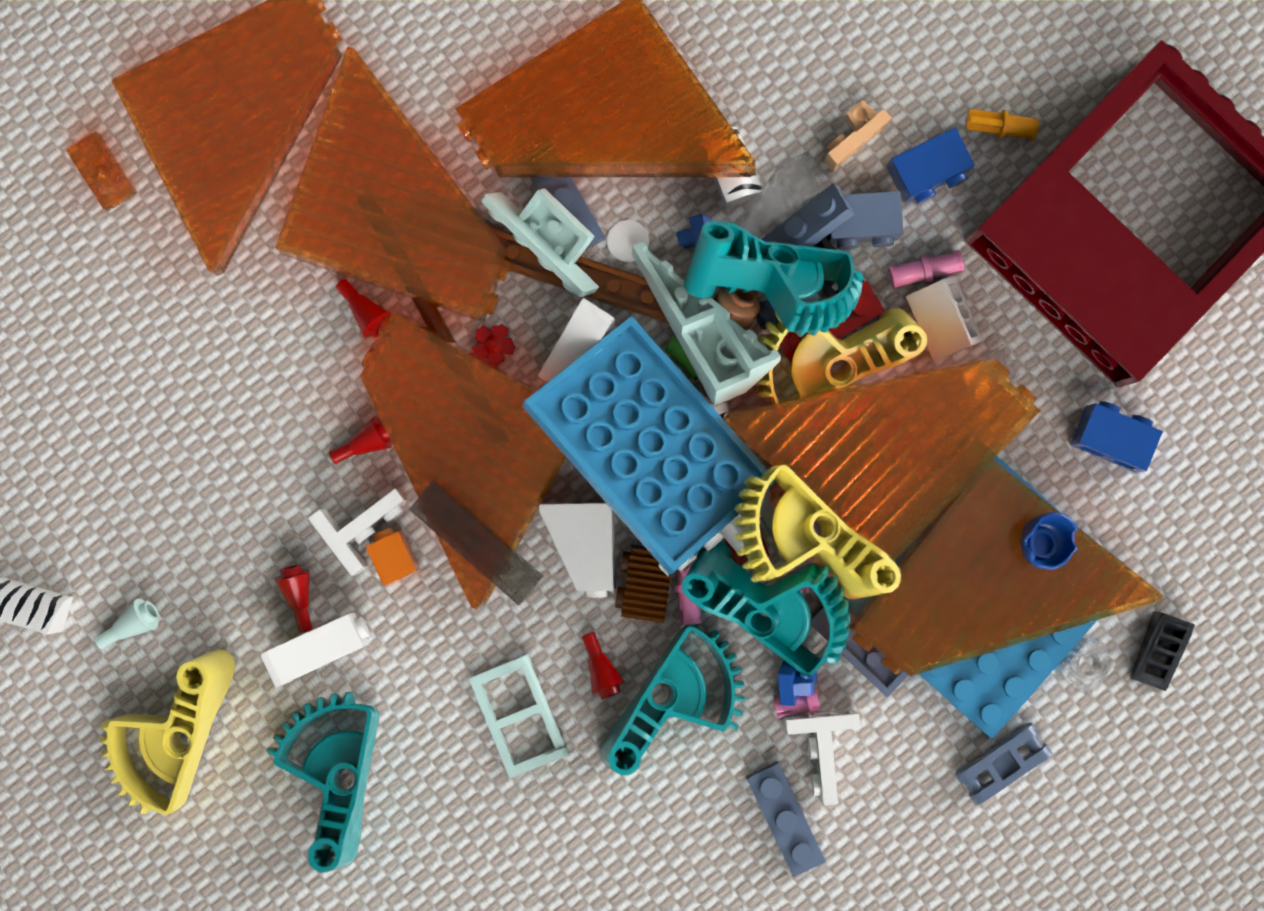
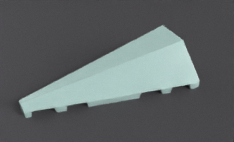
(718, 348)

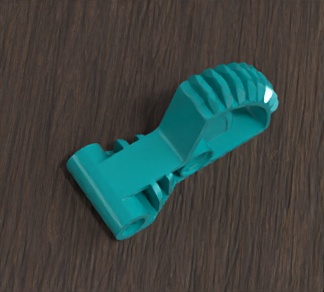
(783, 272)
(726, 591)
(685, 701)
(341, 808)

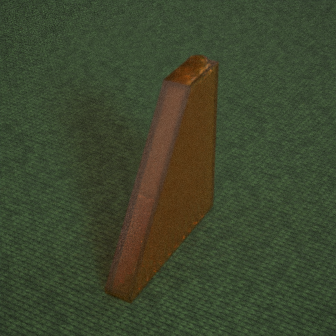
(604, 106)
(228, 113)
(387, 208)
(465, 429)
(893, 446)
(976, 593)

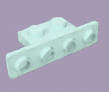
(549, 233)

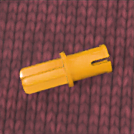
(1002, 124)

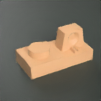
(865, 124)

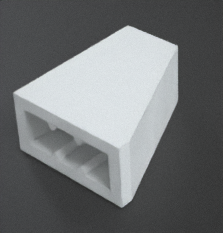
(582, 332)
(585, 543)
(315, 649)

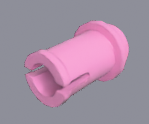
(803, 705)

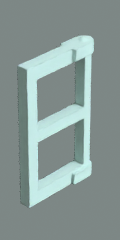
(495, 725)

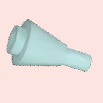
(137, 619)

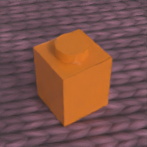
(392, 556)

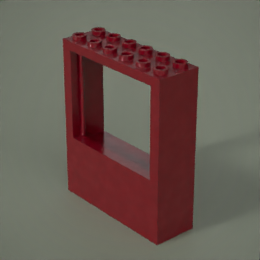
(1085, 264)

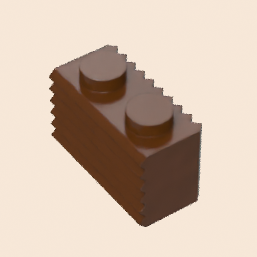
(645, 586)

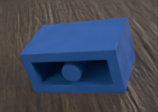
(931, 166)
(1116, 436)

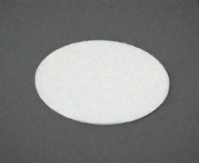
(623, 237)

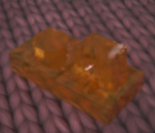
(101, 171)

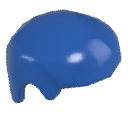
(1048, 540)

